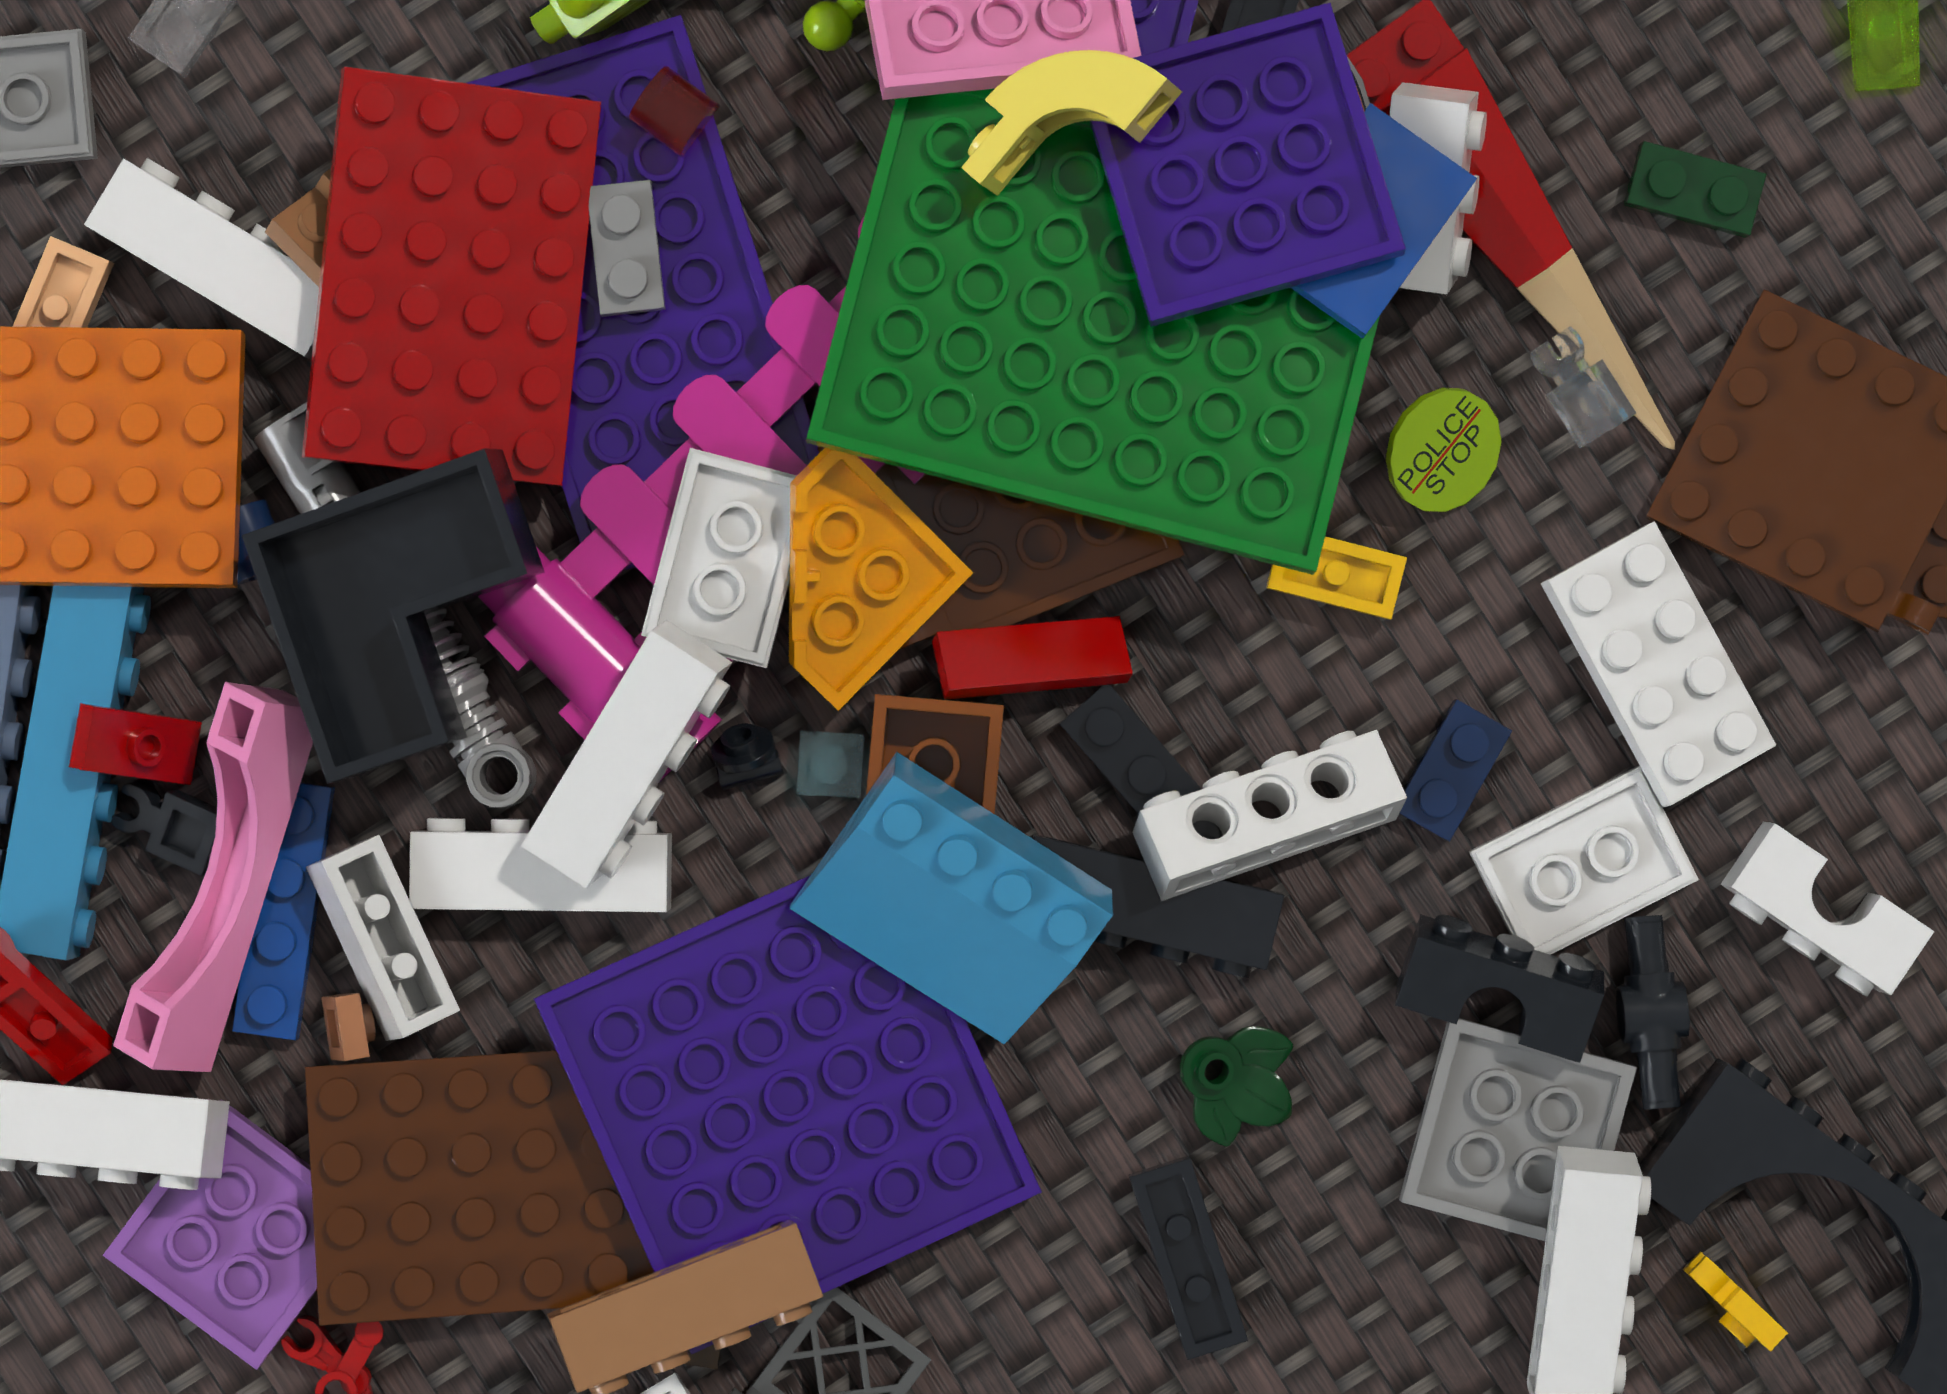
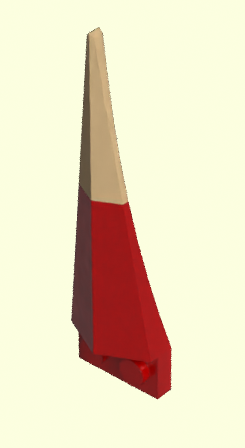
(1511, 215)

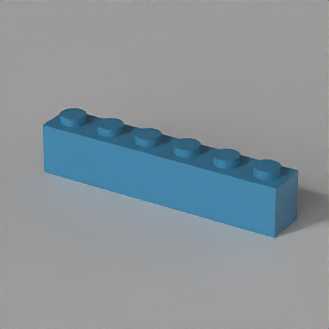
(59, 808)

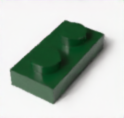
(1695, 189)

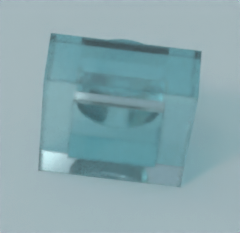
(830, 764)

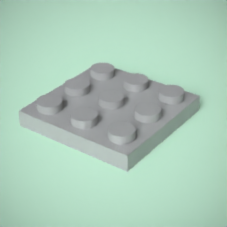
(1498, 1123)

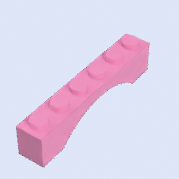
(185, 997)

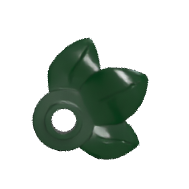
(1247, 1084)

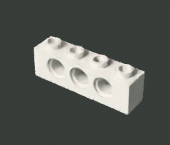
(1187, 861)

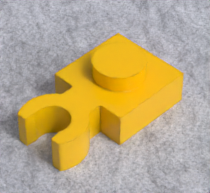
(1743, 1315)

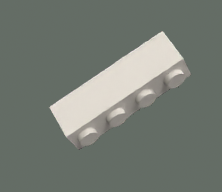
(208, 252)
(627, 755)
(494, 872)
(112, 1132)
(1587, 1272)

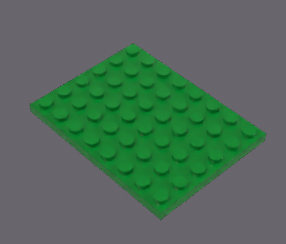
(1022, 360)

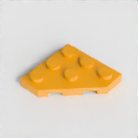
(858, 574)

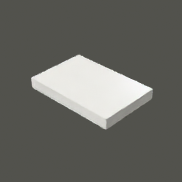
(726, 557)
(1584, 863)

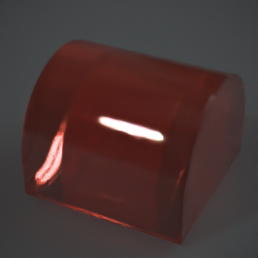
(673, 110)

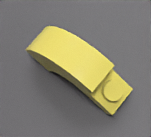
(1063, 92)

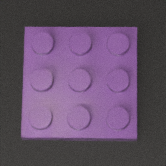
(233, 1250)

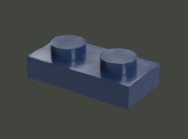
(1453, 769)

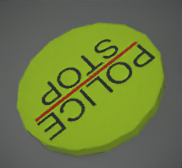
(1443, 449)

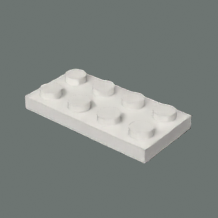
(1658, 664)

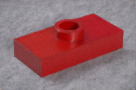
(135, 744)

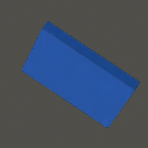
(1424, 195)

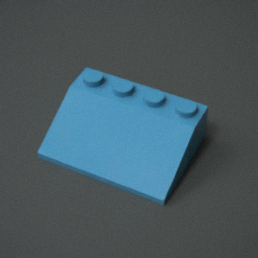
(954, 900)

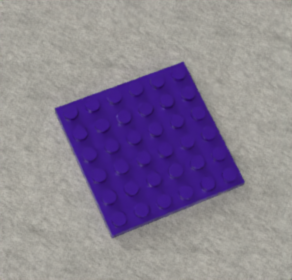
(780, 1082)

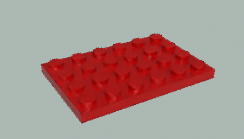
(450, 274)

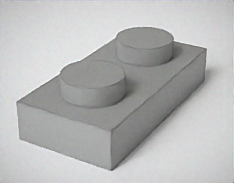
(626, 248)

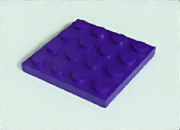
(1251, 171)

